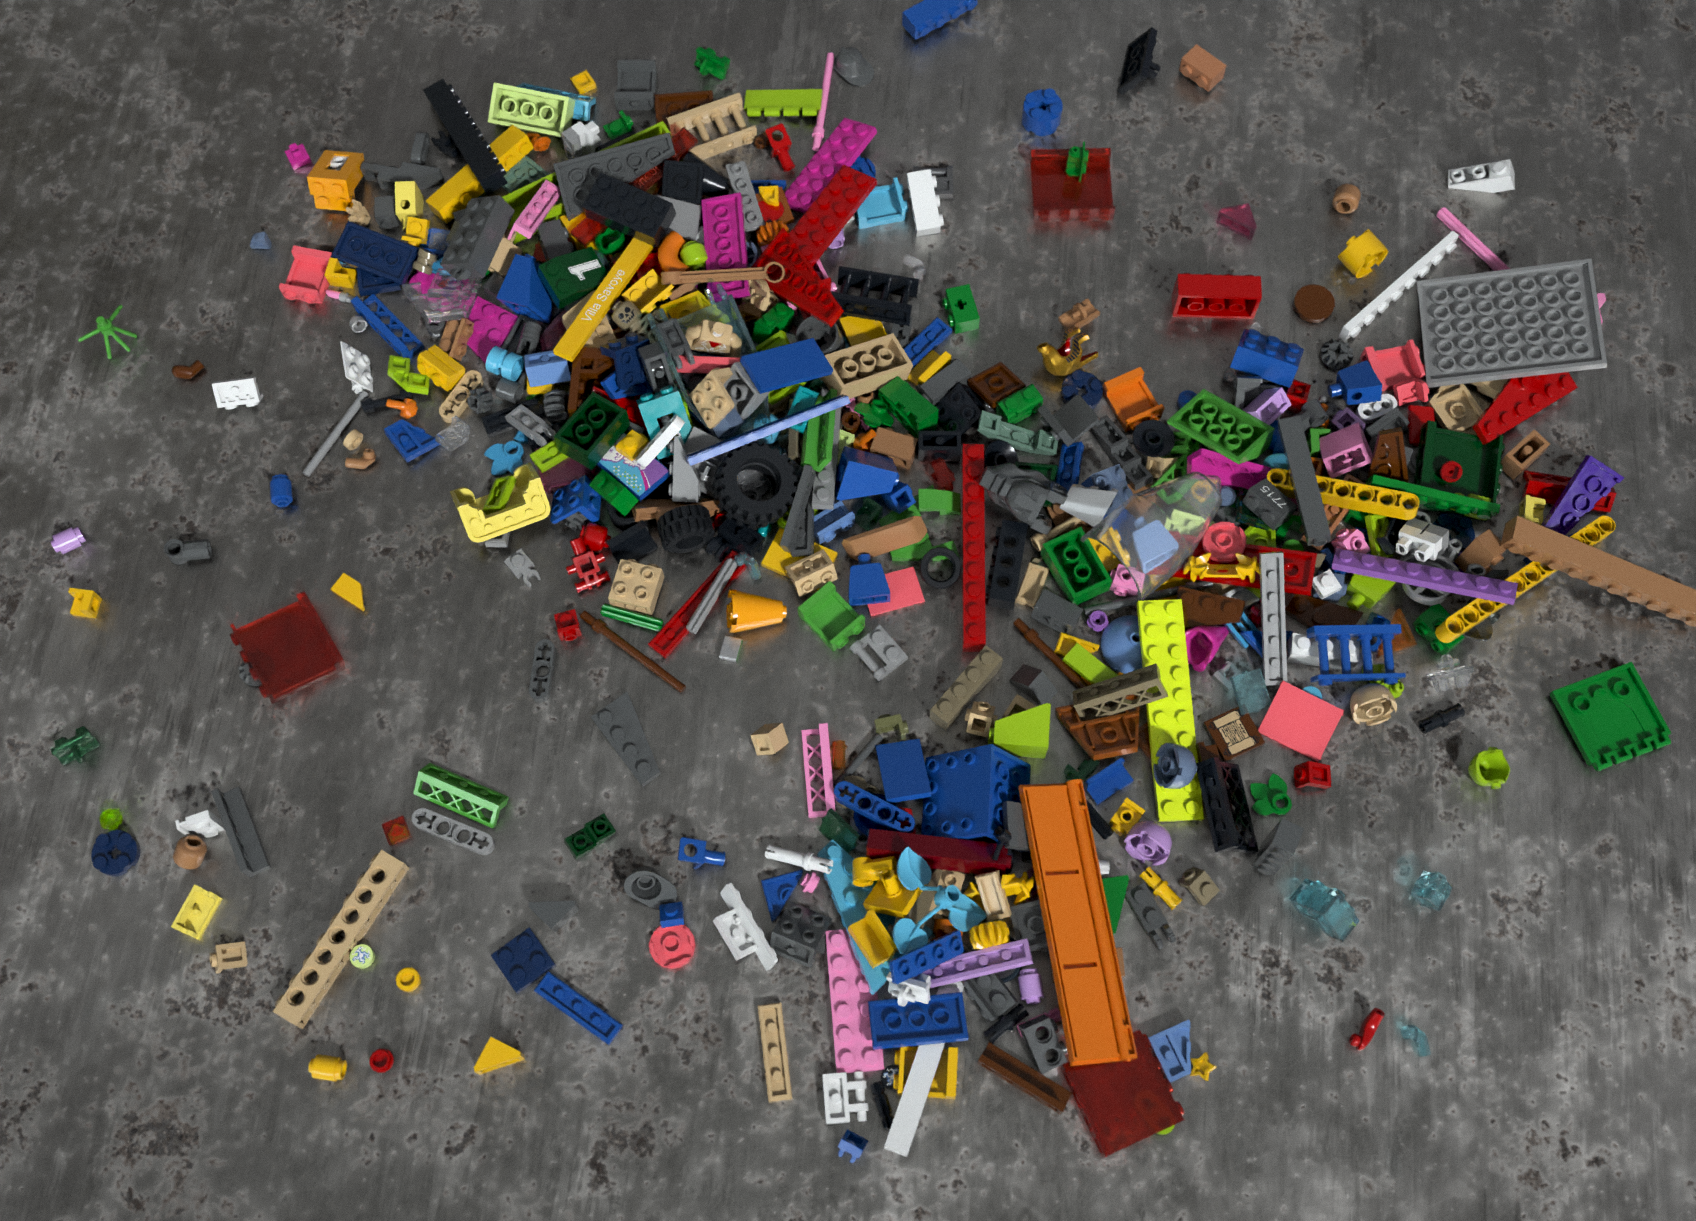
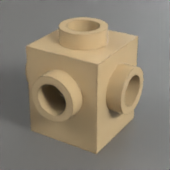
(980, 718)

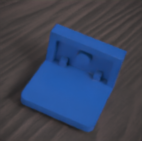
(574, 498)

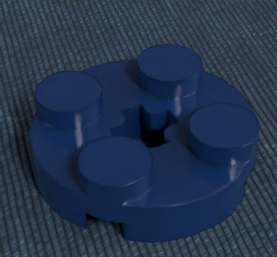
(1084, 380)
(1460, 525)
(104, 846)

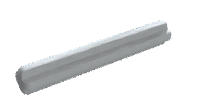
(711, 596)

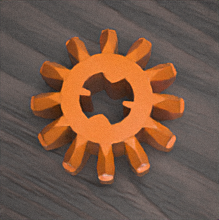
(769, 232)

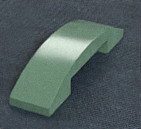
(1018, 437)

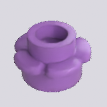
(1097, 615)

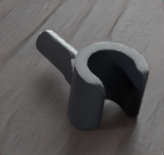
(1003, 837)

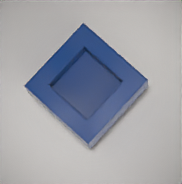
(671, 914)

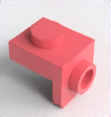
(1410, 391)

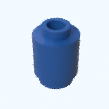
(281, 490)

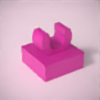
(298, 156)

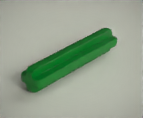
(631, 617)

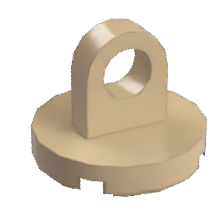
(760, 295)

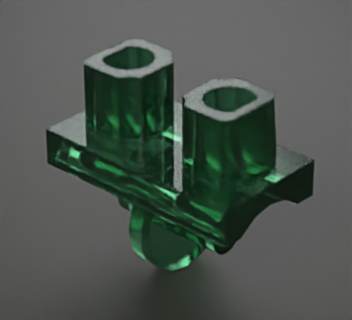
(76, 747)

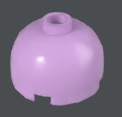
(1148, 842)

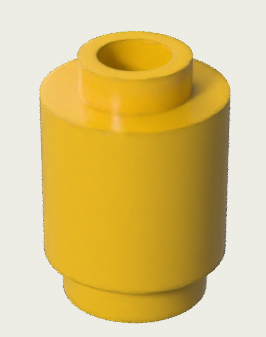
(327, 1067)

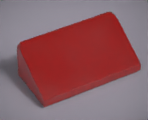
(1417, 418)

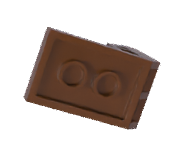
(587, 366)

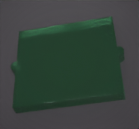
(839, 830)

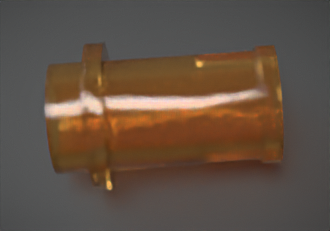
(838, 754)

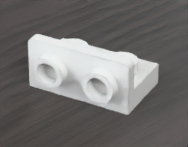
(236, 392)

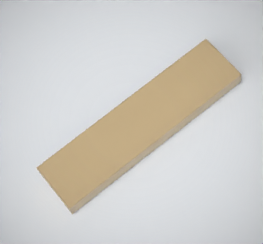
(775, 1052)

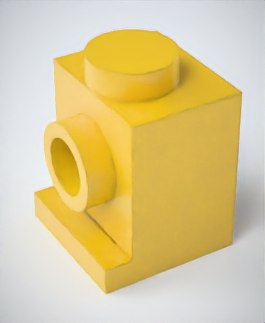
(1131, 810)

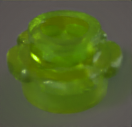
(107, 815)

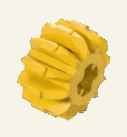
(989, 934)

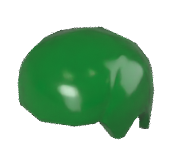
(610, 241)

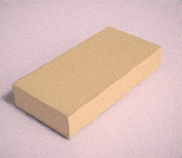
(1032, 585)
(993, 896)

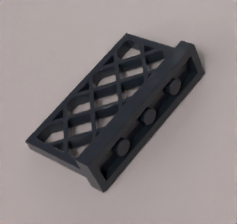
(1220, 814)

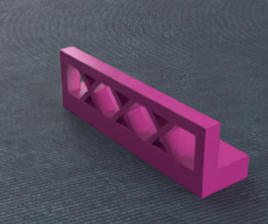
(1230, 473)

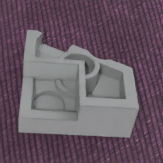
(1088, 503)

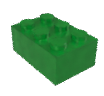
(1076, 567)

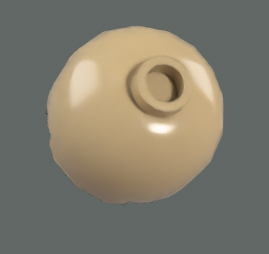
(1372, 704)

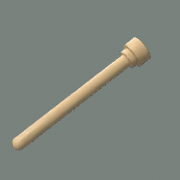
(1040, 538)

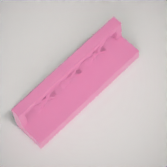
(827, 770)

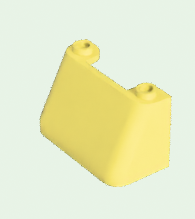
(525, 506)

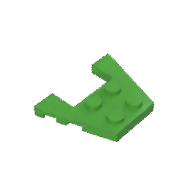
(915, 551)

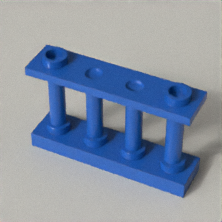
(1364, 633)

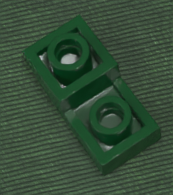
(590, 837)

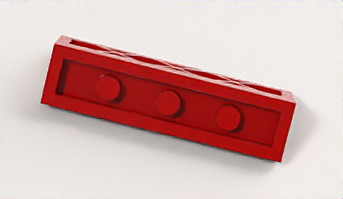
(1551, 486)

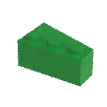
(909, 407)

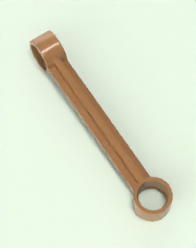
(720, 275)

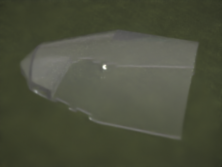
(1160, 528)

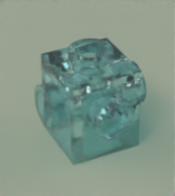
(1431, 890)

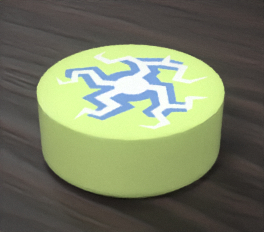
(362, 956)

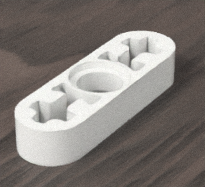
(660, 441)

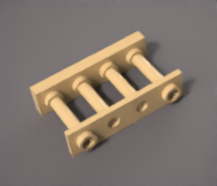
(715, 112)

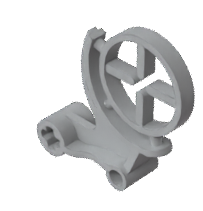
(1443, 560)

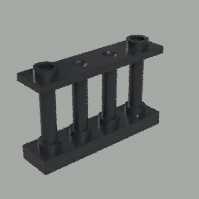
(871, 308)

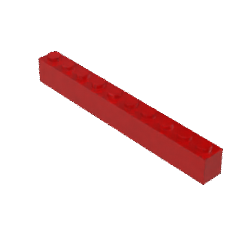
(973, 549)

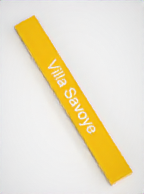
(602, 300)

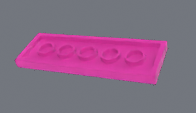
(839, 149)
(725, 241)

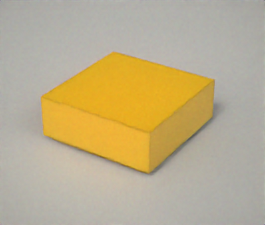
(583, 82)

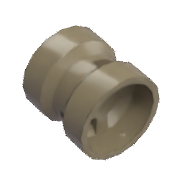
(425, 261)

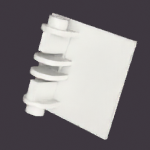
(357, 368)

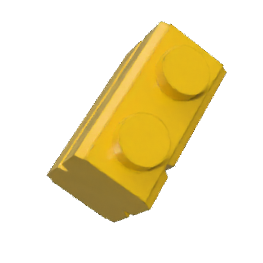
(440, 368)

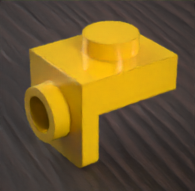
(632, 445)

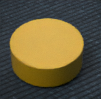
(408, 979)

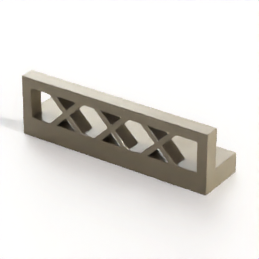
(1116, 690)

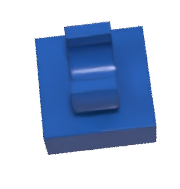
(852, 1144)

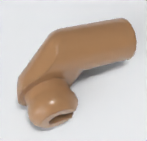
(366, 460)

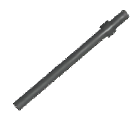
(1124, 602)

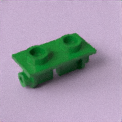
(1077, 161)

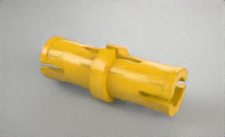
(1160, 888)

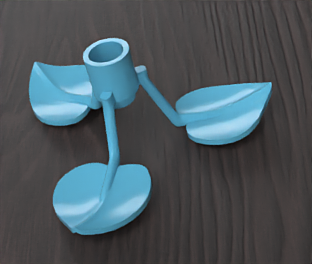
(963, 912)

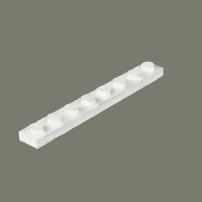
(1395, 290)

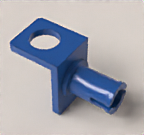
(701, 854)

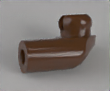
(762, 141)
(187, 372)

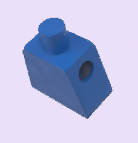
(1357, 384)
(867, 583)

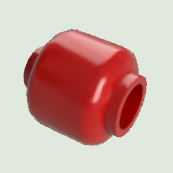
(595, 537)

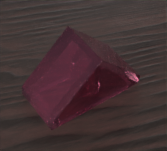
(1238, 219)

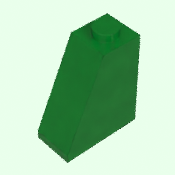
(1115, 892)

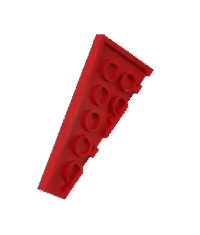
(801, 282)
(1519, 401)

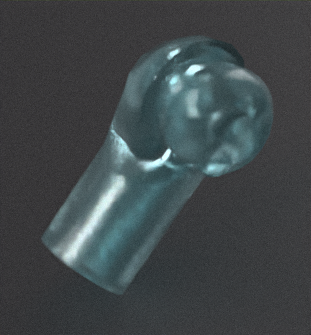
(750, 562)

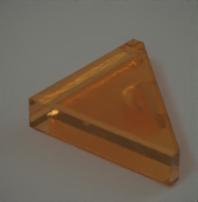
(1403, 640)

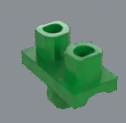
(710, 63)

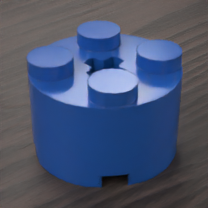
(1042, 112)

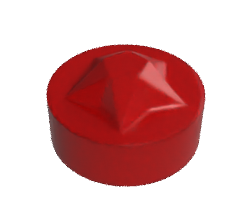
(1451, 471)

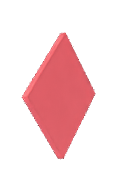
(1300, 721)

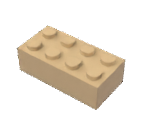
(867, 366)

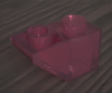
(553, 334)

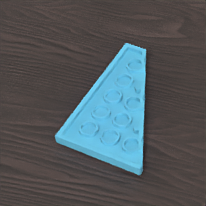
(849, 904)

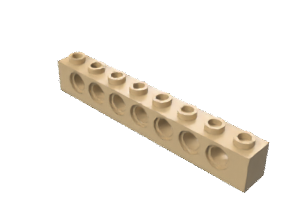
(340, 951)

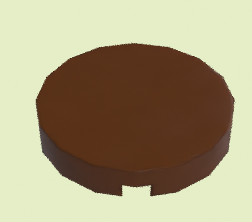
(1314, 303)

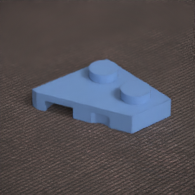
(1173, 1050)

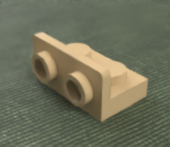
(811, 572)

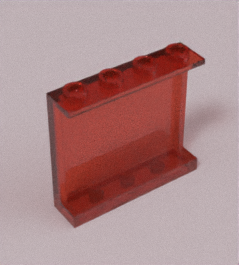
(1064, 197)
(288, 650)
(1124, 1098)

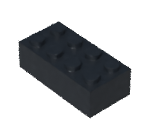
(629, 210)

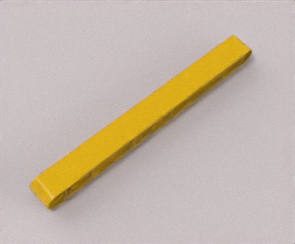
(1526, 578)

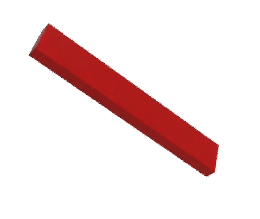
(675, 629)

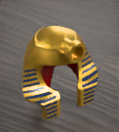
(1062, 361)

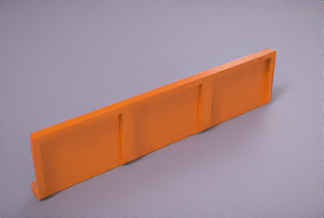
(1077, 924)

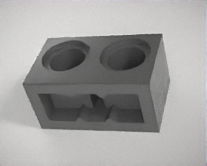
(1038, 1046)

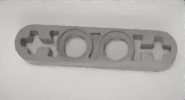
(453, 831)

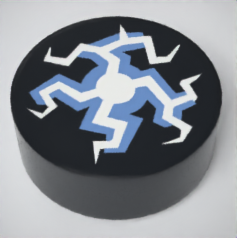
(887, 1076)

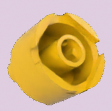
(1363, 253)

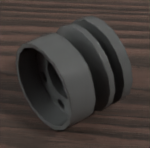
(828, 338)

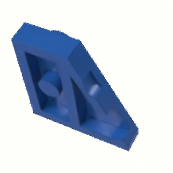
(410, 440)

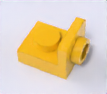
(416, 231)

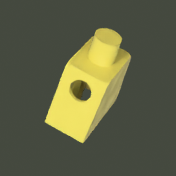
(408, 201)

